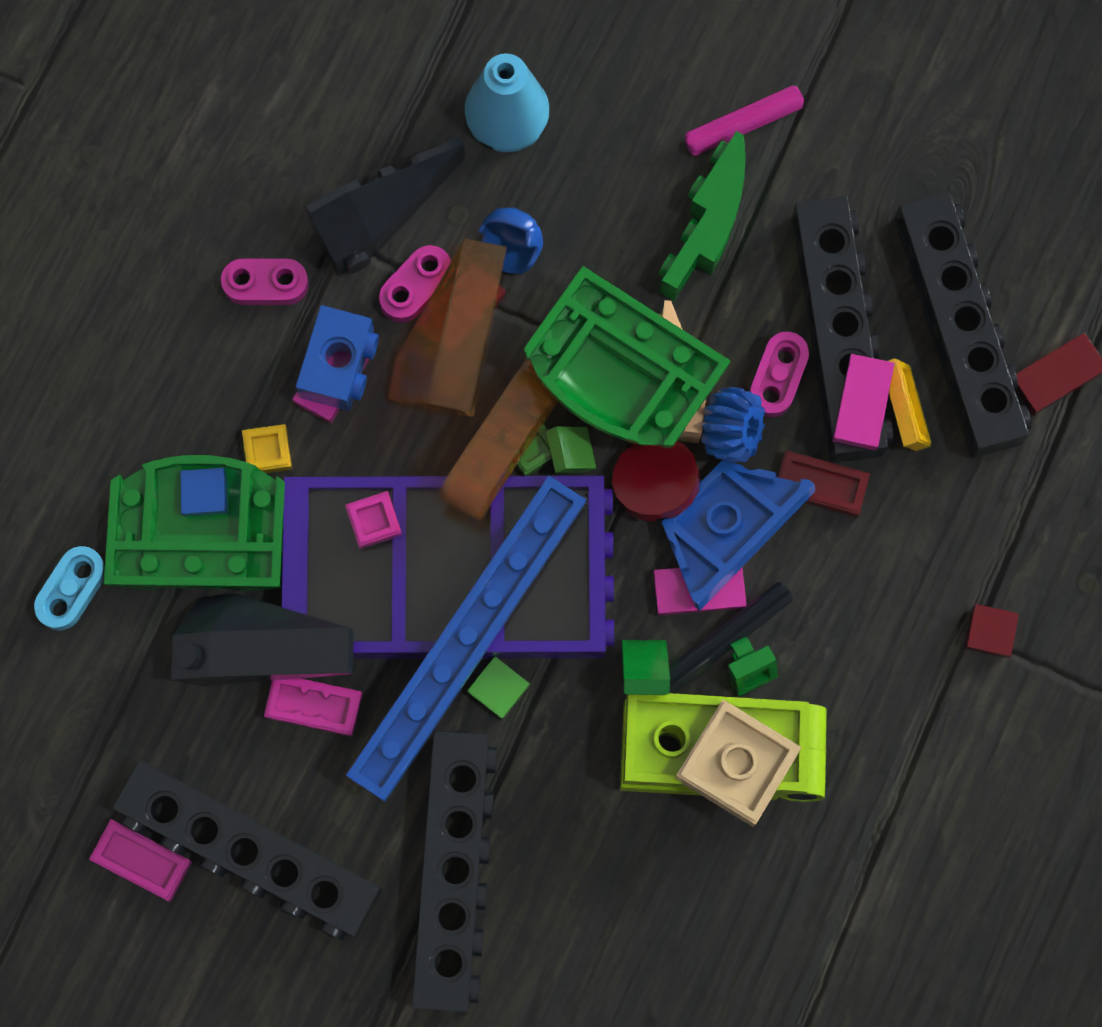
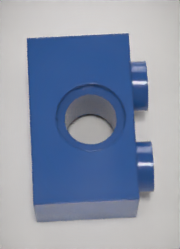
(334, 333)

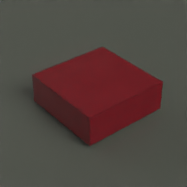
(991, 631)

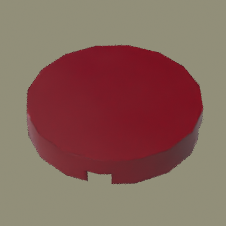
(656, 480)

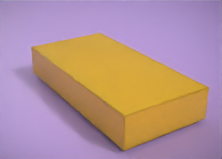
(908, 407)

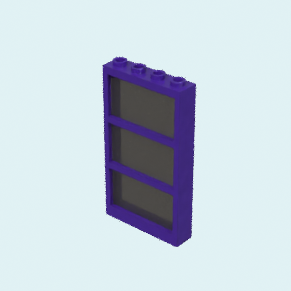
(412, 585)

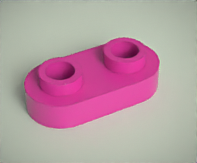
(263, 282)
(415, 282)
(780, 376)

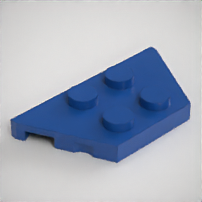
(729, 524)

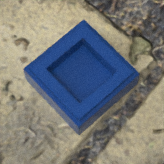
(204, 492)

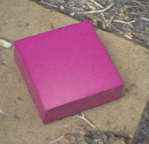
(373, 520)

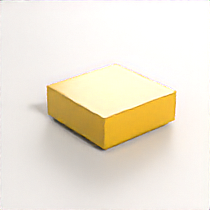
(268, 448)

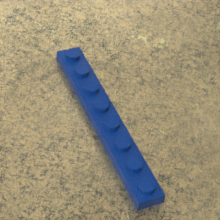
(466, 639)

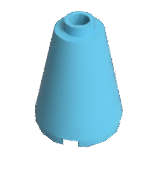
(506, 105)

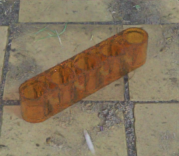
(499, 444)

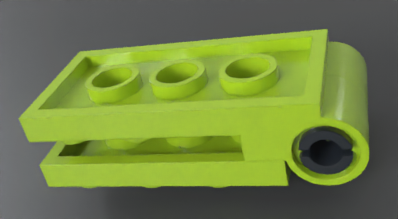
(684, 718)

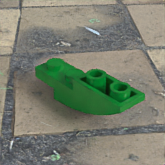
(716, 207)

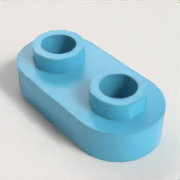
(66, 587)

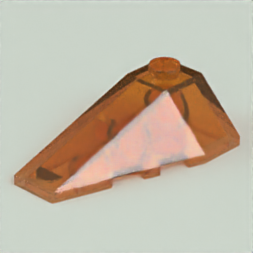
(449, 343)

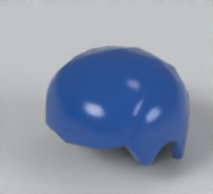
(518, 233)

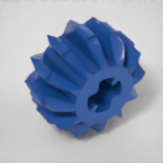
(733, 424)

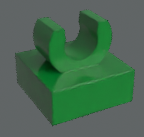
(751, 667)

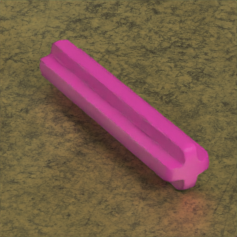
(744, 120)

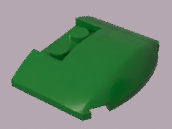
(622, 363)
(160, 548)

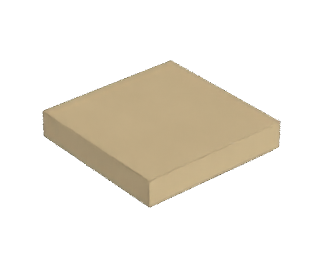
(738, 763)

